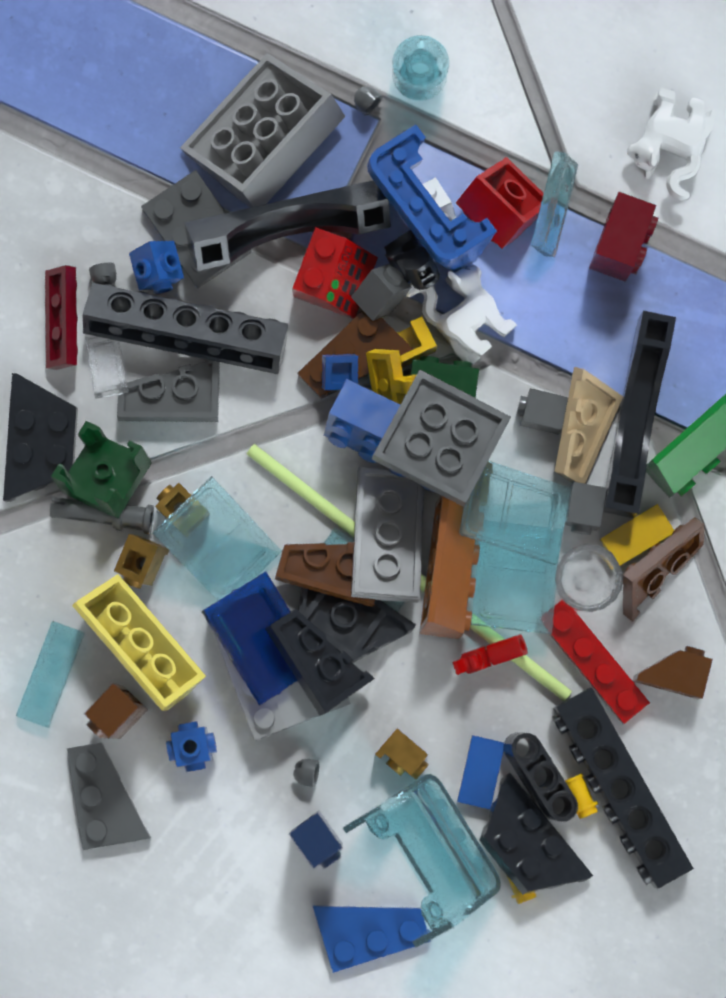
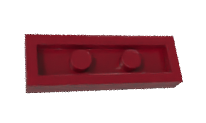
(61, 317)

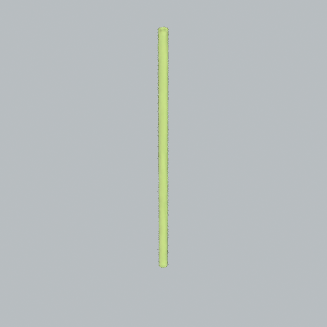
(348, 525)

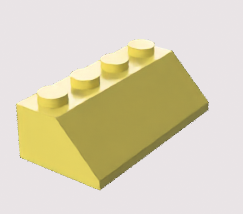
(140, 642)

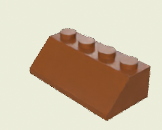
(448, 574)

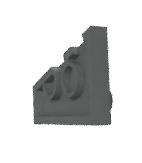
(174, 397)

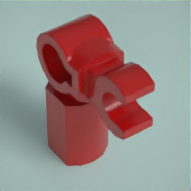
(496, 653)

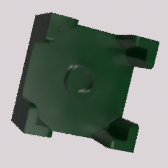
(103, 472)

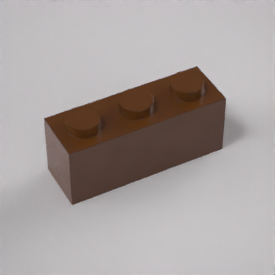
(114, 713)

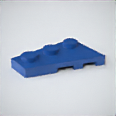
(367, 933)

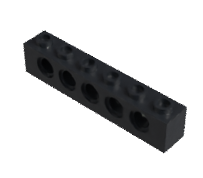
(170, 334)
(672, 860)

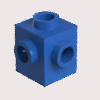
(156, 266)
(205, 746)

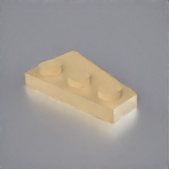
(585, 425)

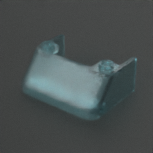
(440, 850)

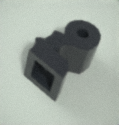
(412, 261)

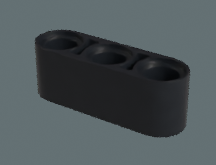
(554, 784)

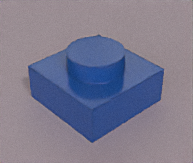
(338, 369)

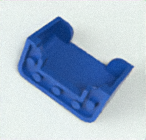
(448, 242)

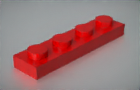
(596, 663)

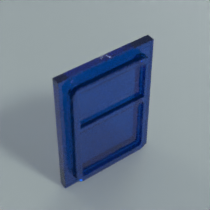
(240, 627)

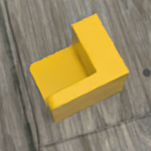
(419, 339)

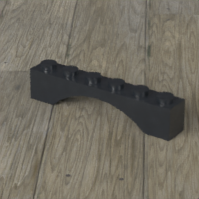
(227, 236)
(637, 414)

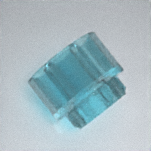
(420, 50)

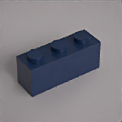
(317, 841)

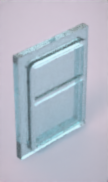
(517, 512)
(217, 540)
(513, 591)

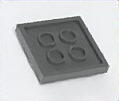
(441, 438)

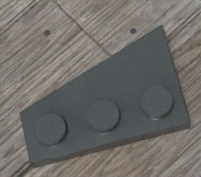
(101, 800)

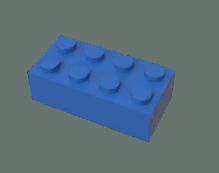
(360, 420)

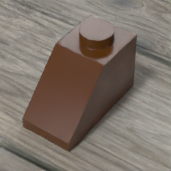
(679, 673)

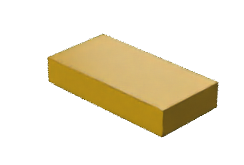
(638, 535)

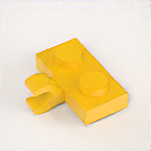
(387, 374)

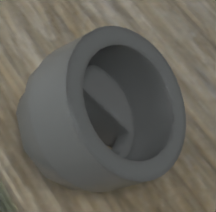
(367, 99)
(103, 273)
(307, 772)

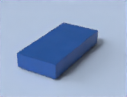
(481, 772)

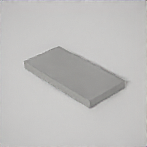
(387, 536)

